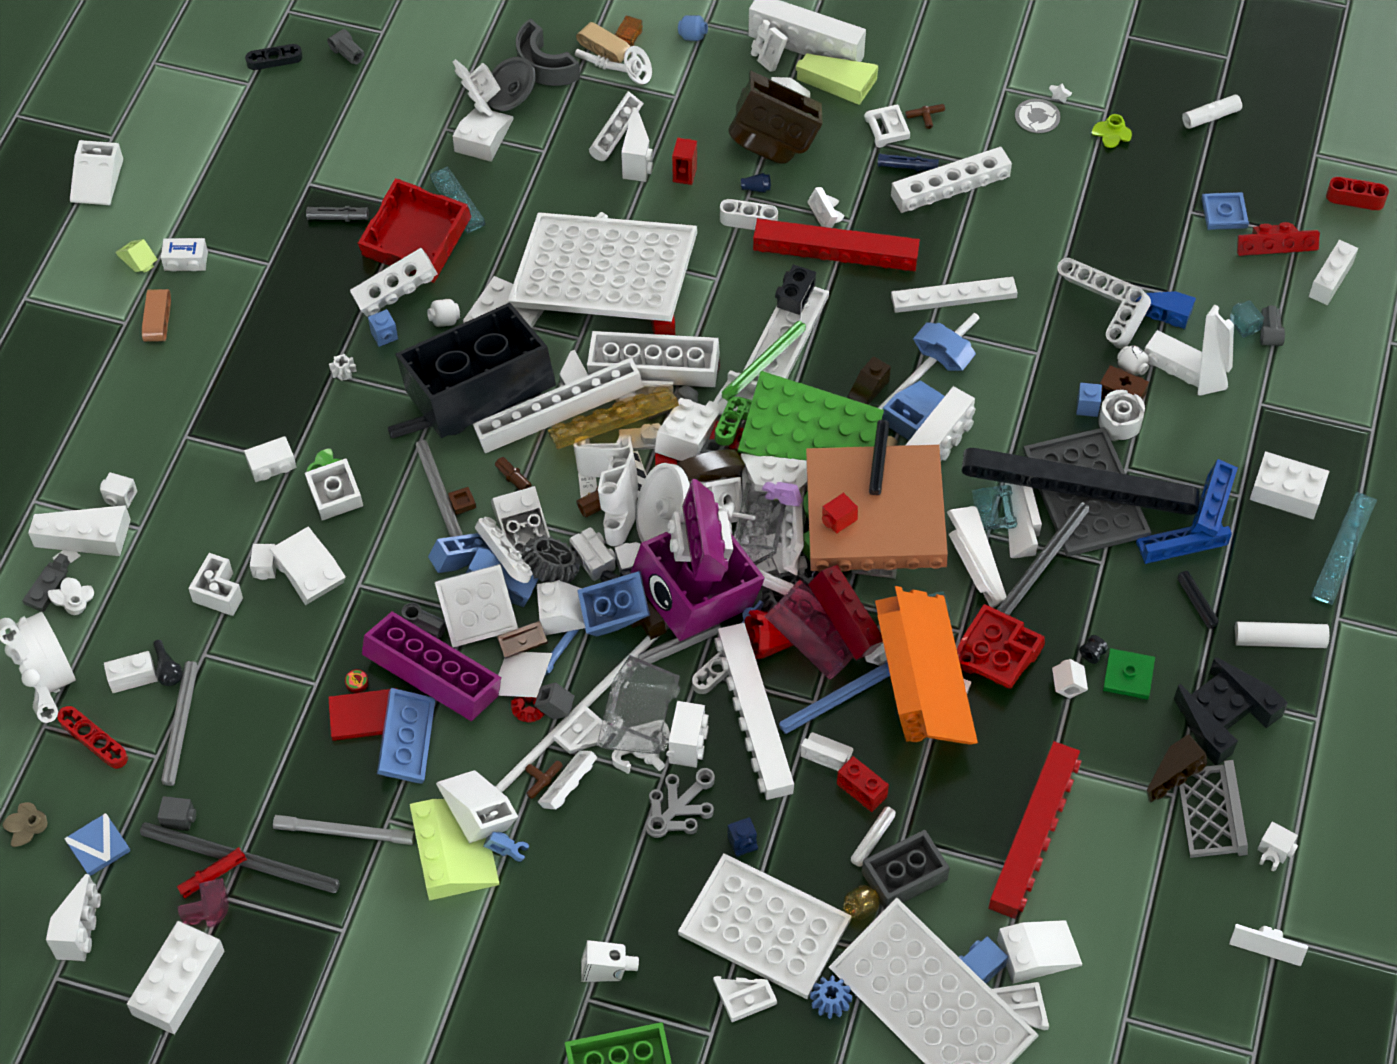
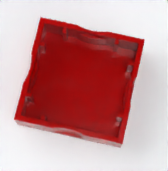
(411, 221)

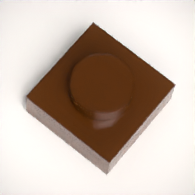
(462, 500)

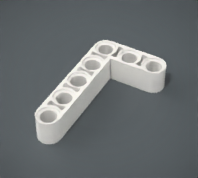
(1110, 290)

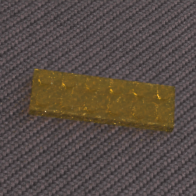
(613, 417)

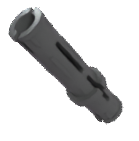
(333, 213)

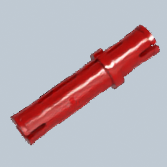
(212, 872)

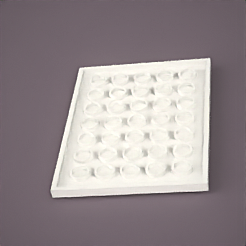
(603, 266)

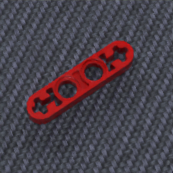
(94, 735)

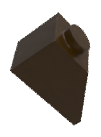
(870, 381)

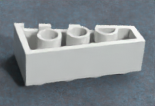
(82, 530)

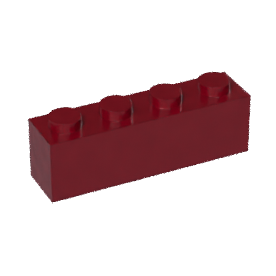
(846, 612)

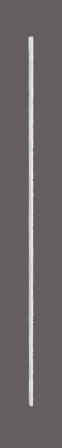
(646, 643)

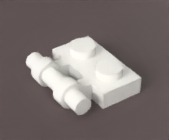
(771, 49)

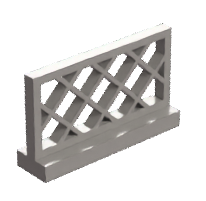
(1233, 812)

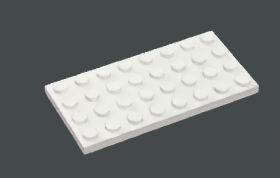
(930, 994)

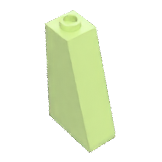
(838, 76)

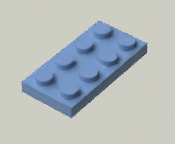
(406, 736)

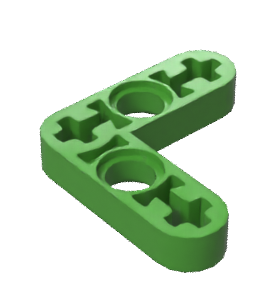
(743, 407)

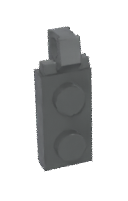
(48, 580)

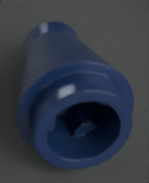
(757, 183)

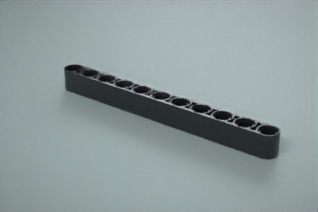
(1080, 481)

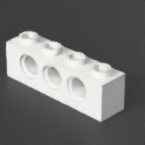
(383, 280)

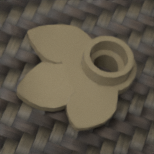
(25, 824)

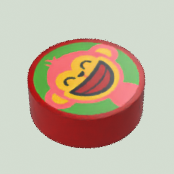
(356, 681)

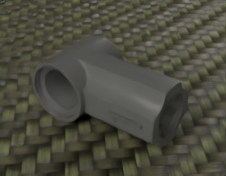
(343, 43)
(1272, 332)
(424, 620)

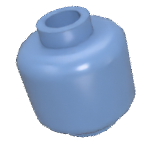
(692, 28)

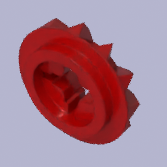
(524, 714)

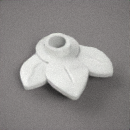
(71, 596)

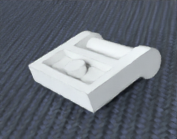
(893, 123)

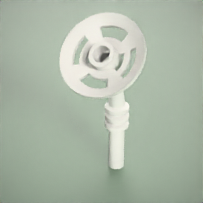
(633, 66)

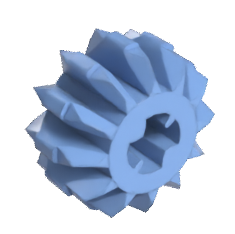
(830, 1005)

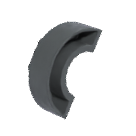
(549, 69)

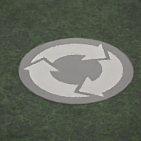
(1037, 115)

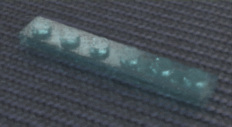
(1344, 548)

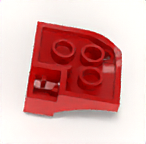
(998, 647)

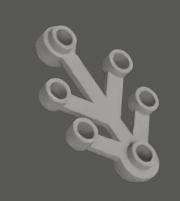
(679, 806)

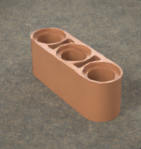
(156, 315)

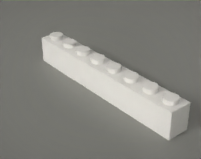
(558, 405)
(755, 712)

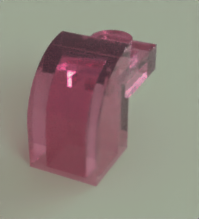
(211, 908)

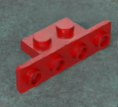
(1277, 239)

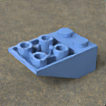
(911, 408)

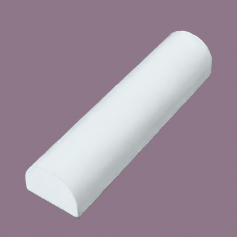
(614, 128)
(1281, 634)

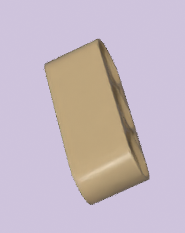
(602, 42)

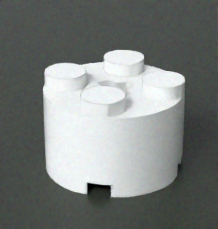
(1121, 415)

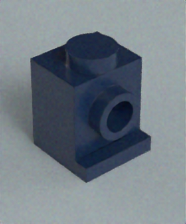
(742, 837)

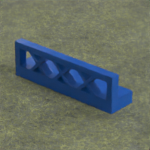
(1214, 498)
(1179, 545)

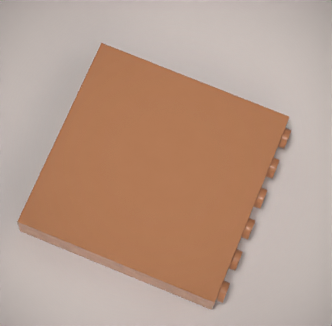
(892, 529)

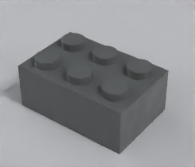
(905, 869)

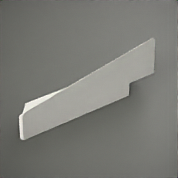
(1216, 353)
(792, 536)
(1023, 537)
(976, 553)

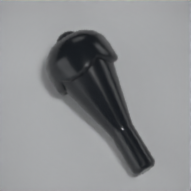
(167, 671)

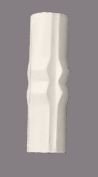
(1212, 111)

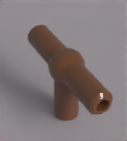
(925, 111)
(544, 779)

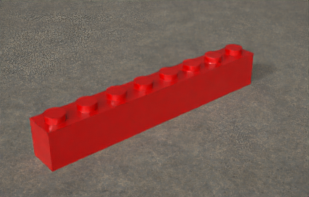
(836, 244)
(1034, 830)

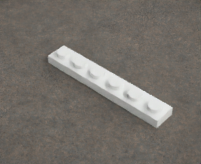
(954, 294)

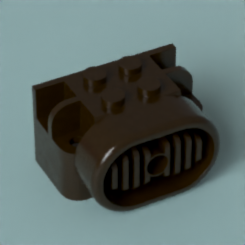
(774, 120)

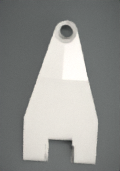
(617, 483)

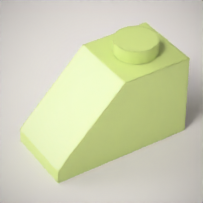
(137, 255)

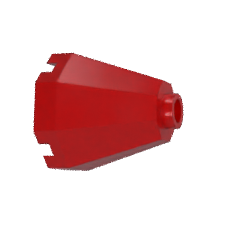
(764, 635)

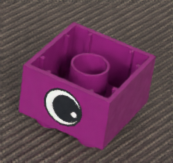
(691, 604)

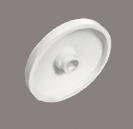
(658, 499)

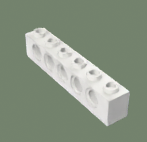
(951, 179)

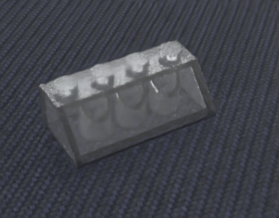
(759, 536)

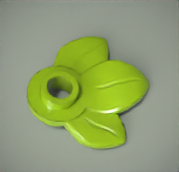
(1112, 131)

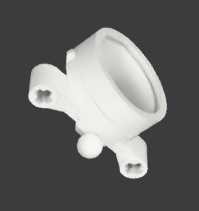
(40, 660)

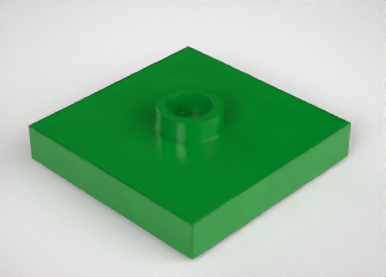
(1129, 673)

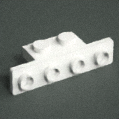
(480, 84)

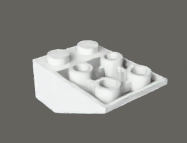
(95, 172)
(520, 517)
(477, 805)
(73, 921)

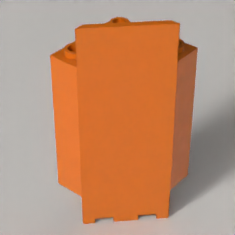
(925, 668)

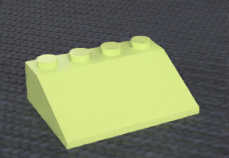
(446, 856)

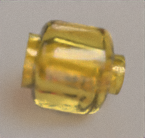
(861, 902)

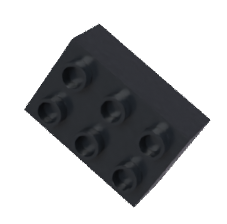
(476, 370)

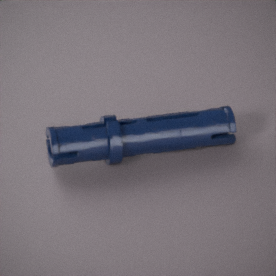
(916, 163)

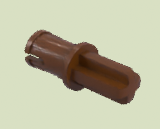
(512, 474)

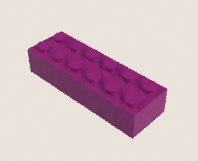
(431, 666)

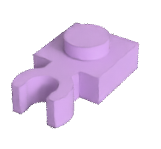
(786, 493)

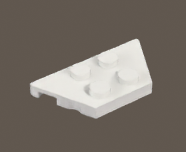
(774, 469)

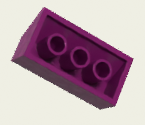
(704, 533)

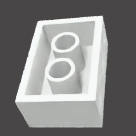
(686, 430)
(1289, 485)

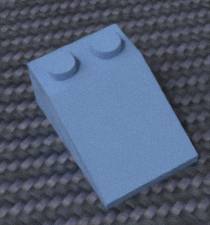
(613, 604)

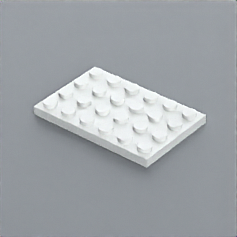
(765, 925)

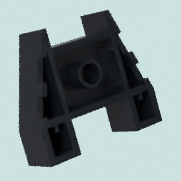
(1224, 703)

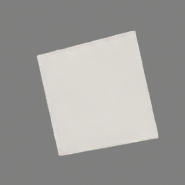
(523, 674)

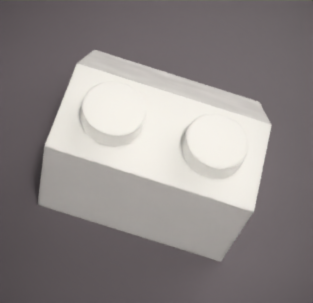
(559, 607)

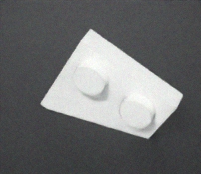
(580, 731)
(744, 996)
(1026, 1002)

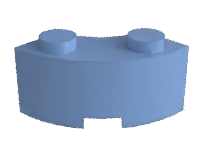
(944, 346)

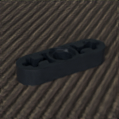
(267, 52)

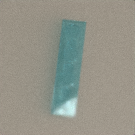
(450, 187)

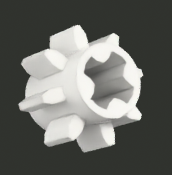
(342, 367)

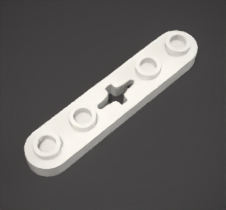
(503, 550)

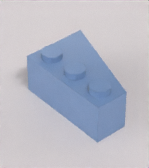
(518, 591)

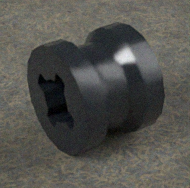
(1093, 649)

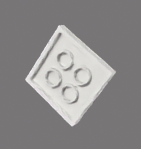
(497, 295)
(476, 605)

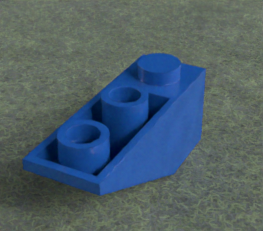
(1170, 307)

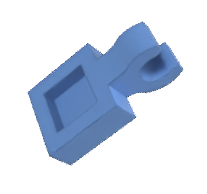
(503, 845)

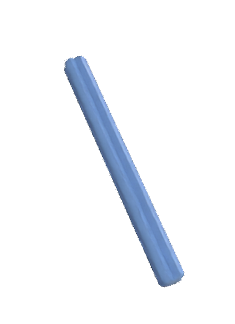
(835, 698)

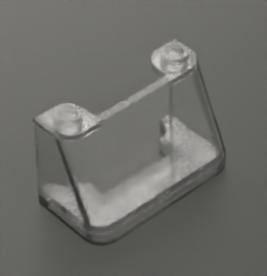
(638, 708)

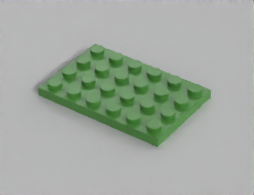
(794, 416)

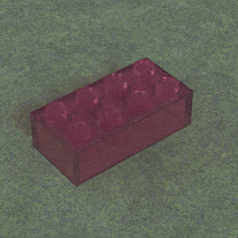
(810, 629)

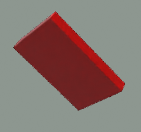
(358, 714)

